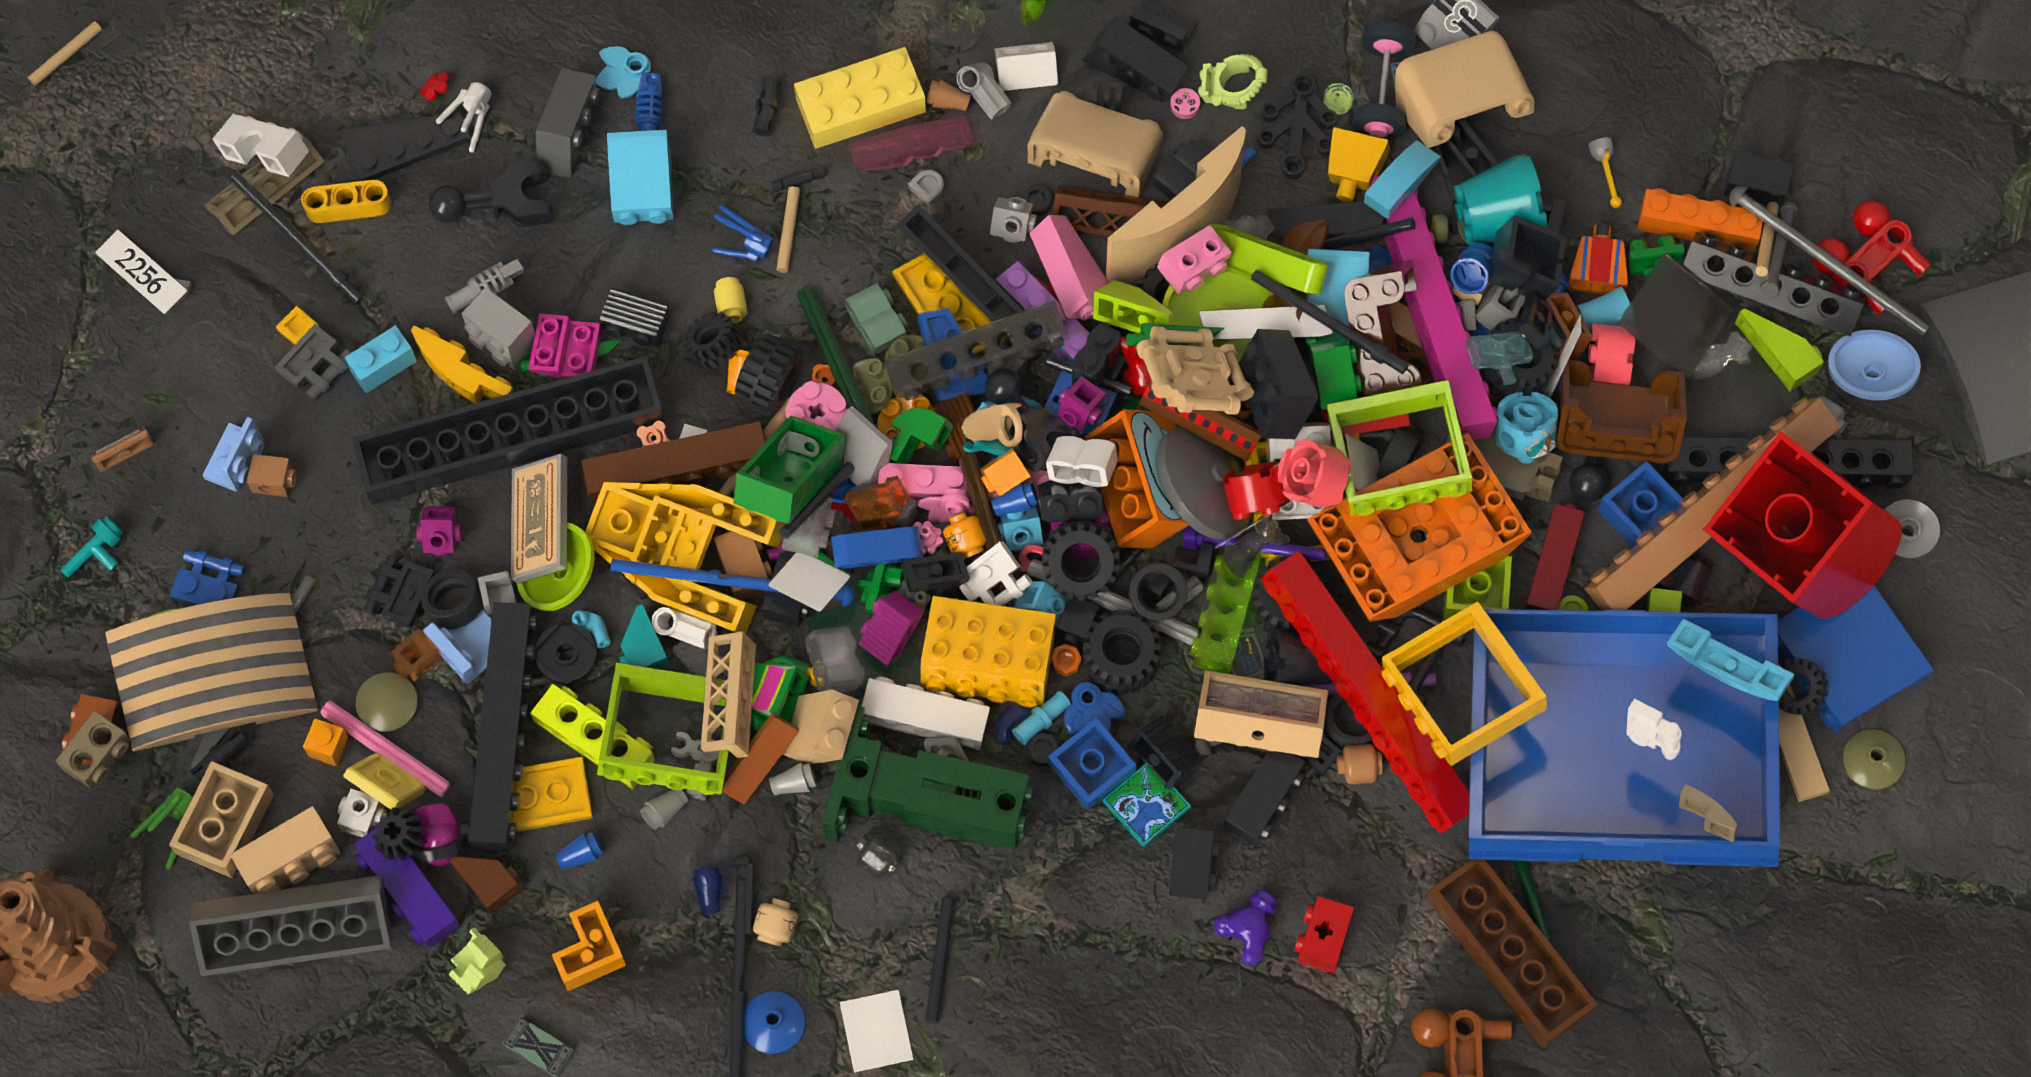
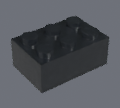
(1279, 383)

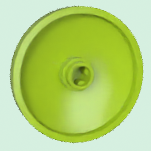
(1226, 291)

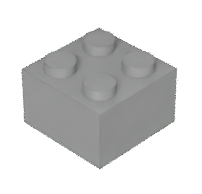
(499, 329)

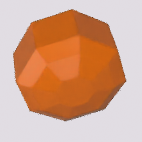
(1066, 660)

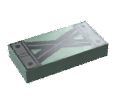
(538, 1047)

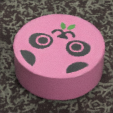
(1185, 103)

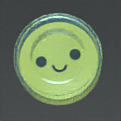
(1338, 98)

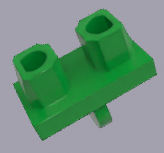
(1644, 259)
(879, 583)

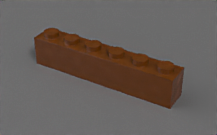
(678, 460)

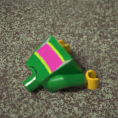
(778, 687)

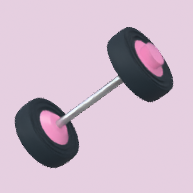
(1387, 41)

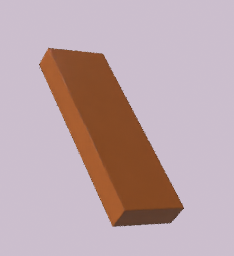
(763, 753)

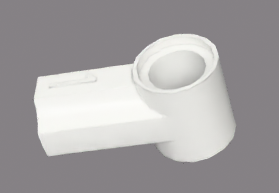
(685, 627)

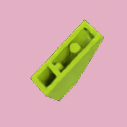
(1128, 307)
(1783, 350)

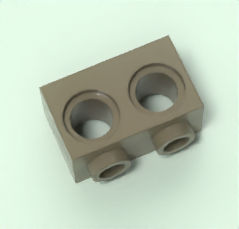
(86, 746)

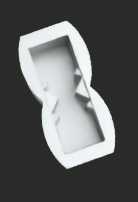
(1082, 461)

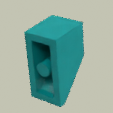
(641, 643)

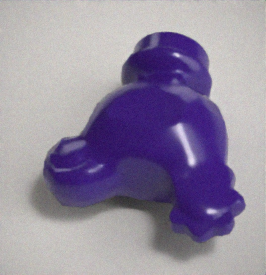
(1249, 926)

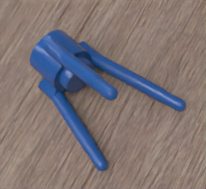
(757, 241)

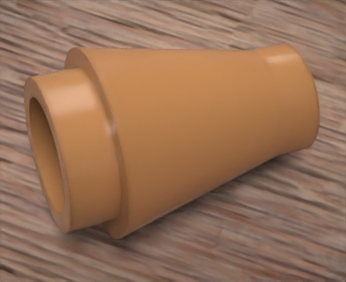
(947, 96)

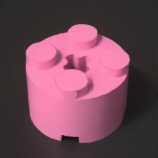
(816, 401)

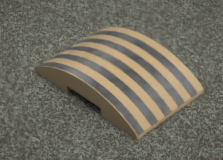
(210, 669)

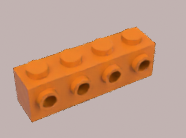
(1686, 215)

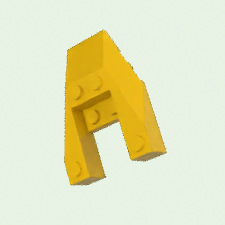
(674, 529)

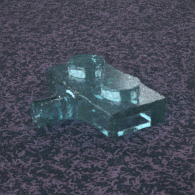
(1499, 352)

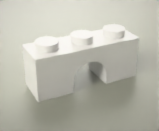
(275, 146)

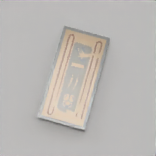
(539, 518)

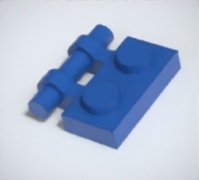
(196, 589)

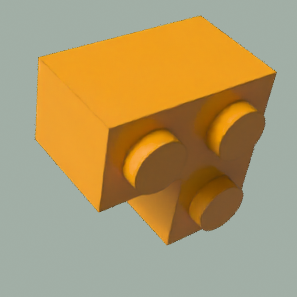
(596, 952)

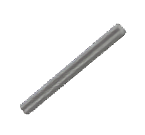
(1116, 602)

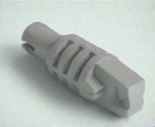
(494, 278)

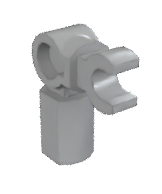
(693, 748)

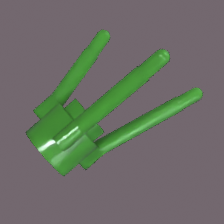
(174, 806)

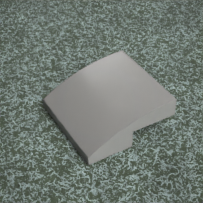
(863, 447)

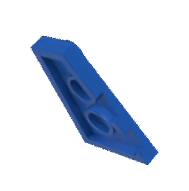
(937, 327)

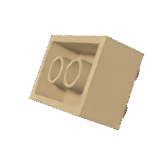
(221, 818)
(286, 853)

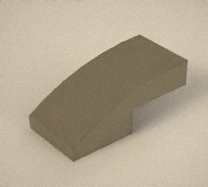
(1717, 819)

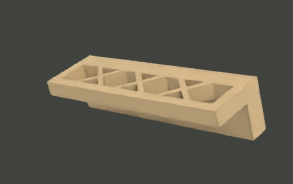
(739, 694)

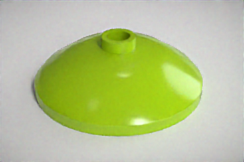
(564, 586)

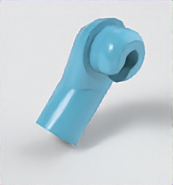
(594, 625)

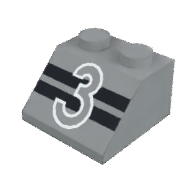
(1454, 21)

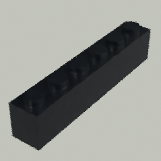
(960, 269)

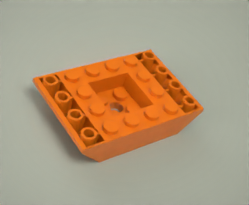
(1464, 536)

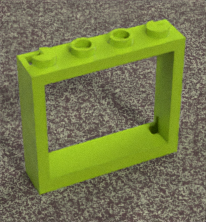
(1395, 404)
(664, 684)

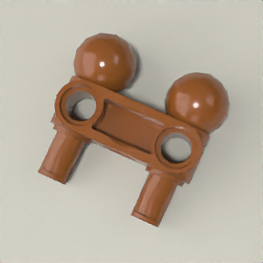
(1462, 1052)

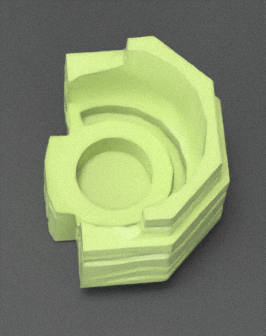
(477, 963)

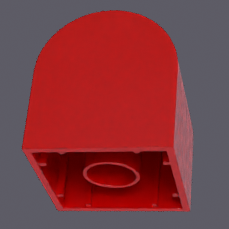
(1806, 529)

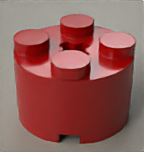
(1254, 490)

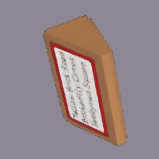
(122, 449)

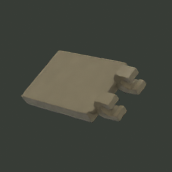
(1519, 477)

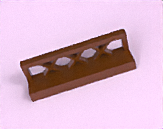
(1101, 202)

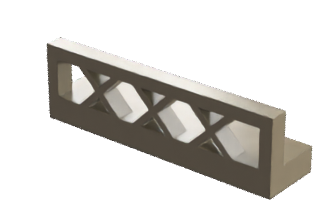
(237, 210)

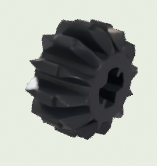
(388, 837)

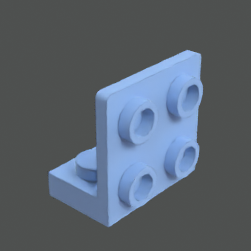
(233, 455)
(464, 647)

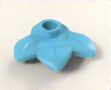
(619, 70)

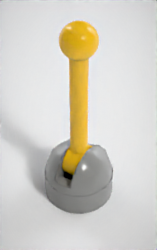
(1602, 151)

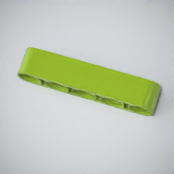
(1274, 260)

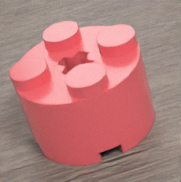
(1611, 354)
(1314, 473)

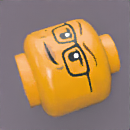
(964, 535)

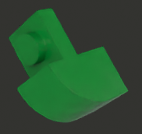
(918, 426)

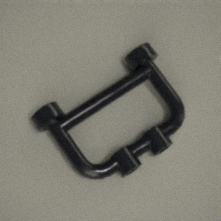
(1389, 630)

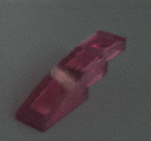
(911, 142)

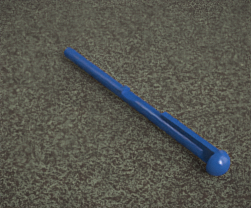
(845, 594)

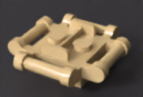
(1194, 374)

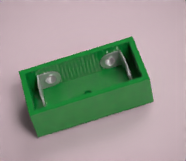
(794, 453)

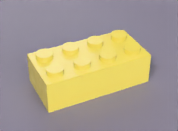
(860, 97)

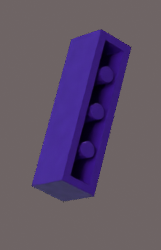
(411, 893)

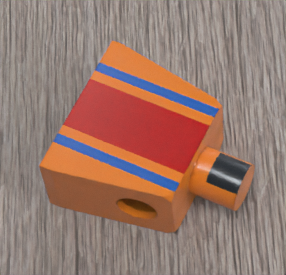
(1599, 263)

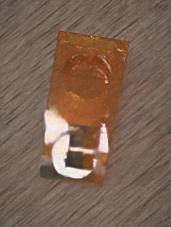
(878, 500)

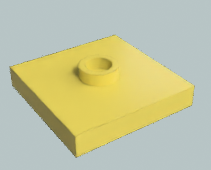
(384, 781)

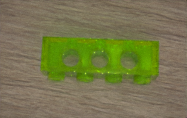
(1220, 655)

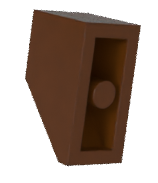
(488, 880)

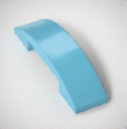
(1728, 664)

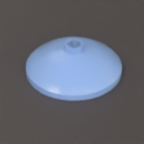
(1874, 365)

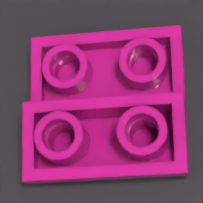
(564, 346)

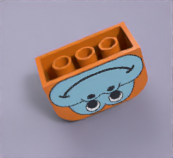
(1134, 494)

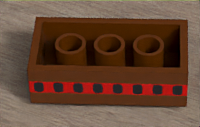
(1231, 432)

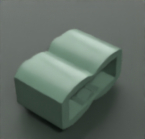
(876, 318)

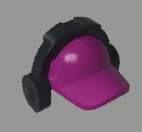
(443, 834)

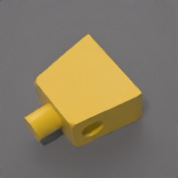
(1355, 161)

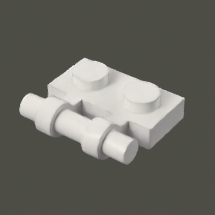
(990, 570)
(1648, 728)

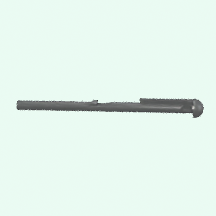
(1738, 195)

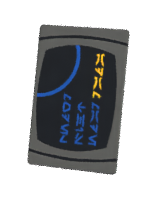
(1248, 657)

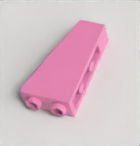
(1068, 266)

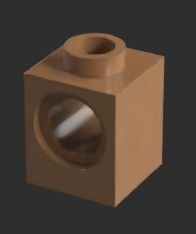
(271, 475)

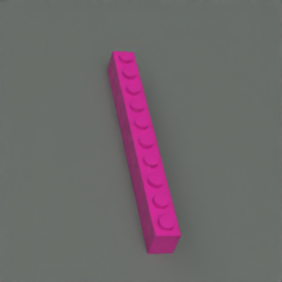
(1439, 321)

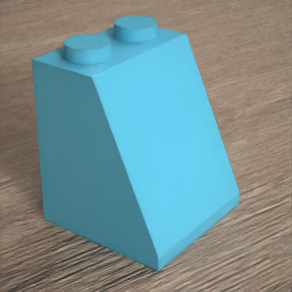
(640, 176)
(1341, 269)

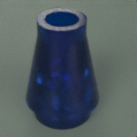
(708, 889)

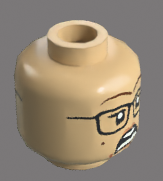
(775, 922)

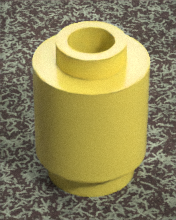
(730, 299)

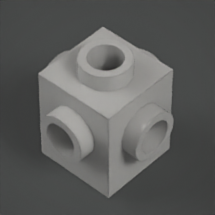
(1012, 219)

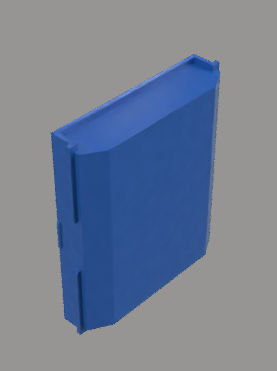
(1575, 779)

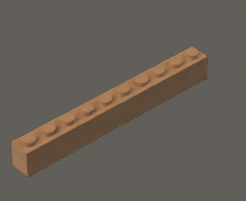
(1681, 531)

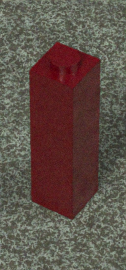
(1555, 558)

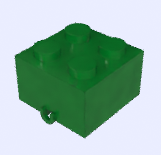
(1332, 363)

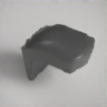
(907, 517)

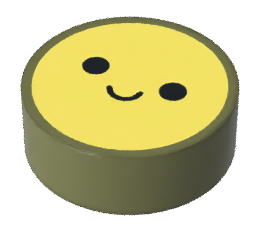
(1439, 227)

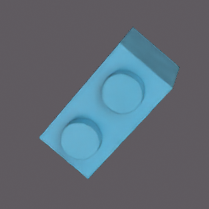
(380, 359)

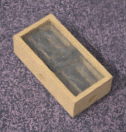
(1261, 714)

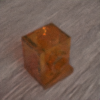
(415, 646)

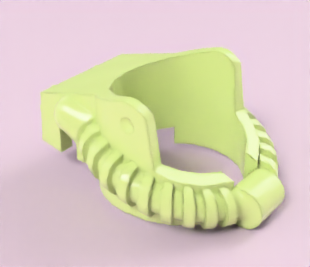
(1215, 77)

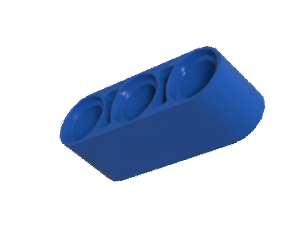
(876, 547)

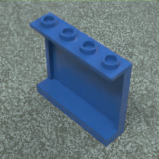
(1860, 651)

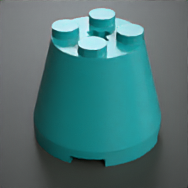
(1496, 196)

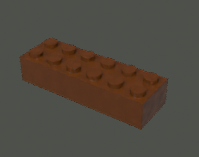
(1511, 951)

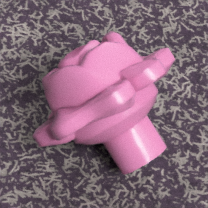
(929, 537)

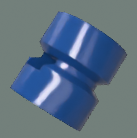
(1472, 268)

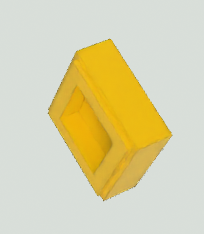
(295, 325)

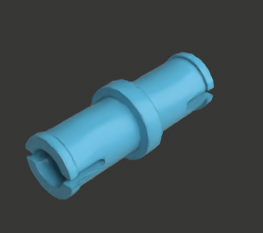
(1041, 717)

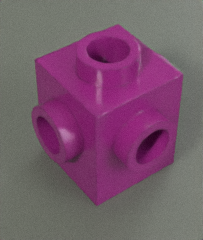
(1081, 404)
(439, 530)

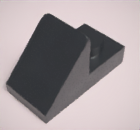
(935, 573)

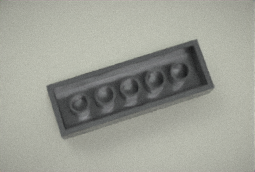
(290, 925)

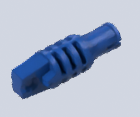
(649, 102)

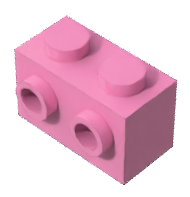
(1194, 260)

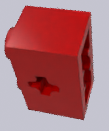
(1329, 916)

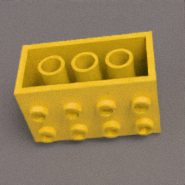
(987, 651)

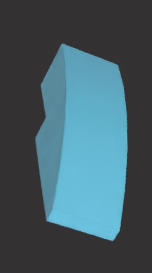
(1401, 179)

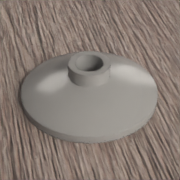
(1921, 523)

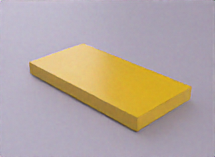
(931, 291)

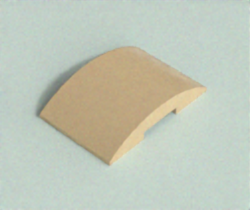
(1156, 229)

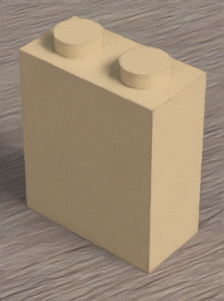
(823, 726)

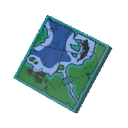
(1146, 805)

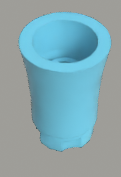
(1604, 309)

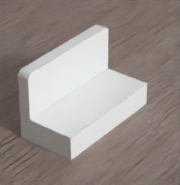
(1026, 66)

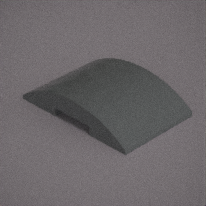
(1988, 352)

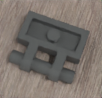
(307, 356)

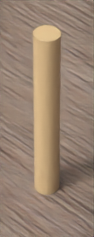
(64, 53)
(788, 229)

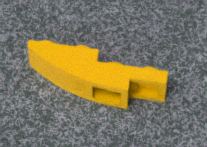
(453, 367)

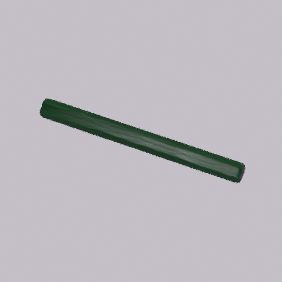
(832, 351)

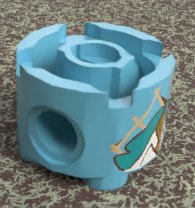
(1527, 426)

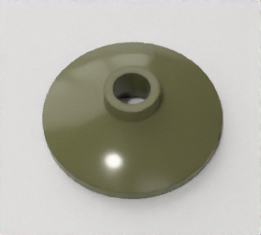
(1867, 771)

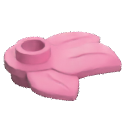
(949, 505)

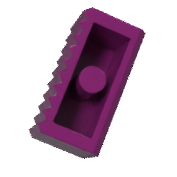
(890, 627)

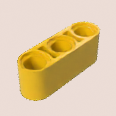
(334, 194)

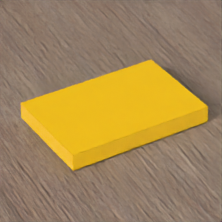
(553, 794)

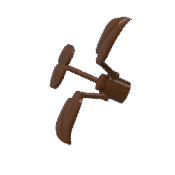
(1300, 239)

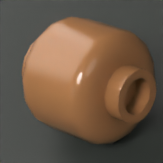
(1360, 763)

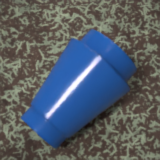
(1017, 499)
(580, 851)

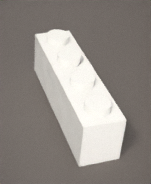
(925, 713)

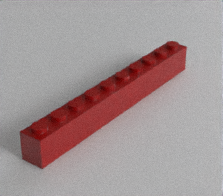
(1360, 682)

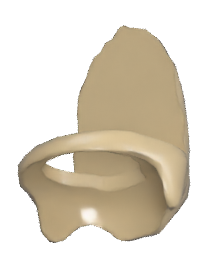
(994, 423)

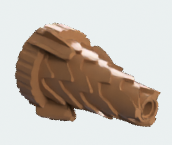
(50, 938)

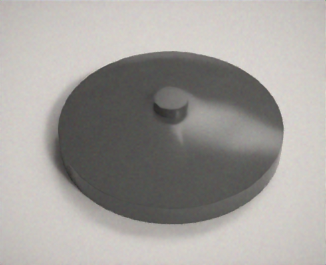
(1194, 484)

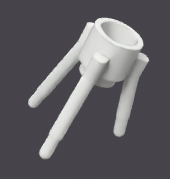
(475, 102)

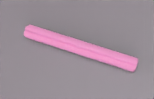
(386, 748)

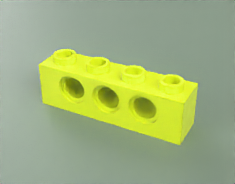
(558, 702)

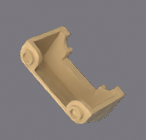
(1458, 83)
(1096, 141)

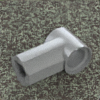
(985, 90)

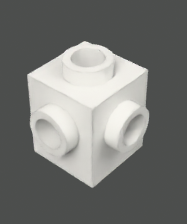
(359, 813)

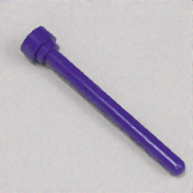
(1193, 540)

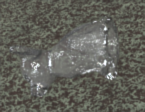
(1720, 354)

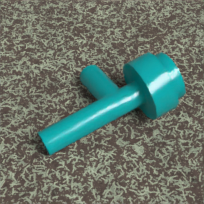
(106, 531)

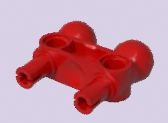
(1873, 220)

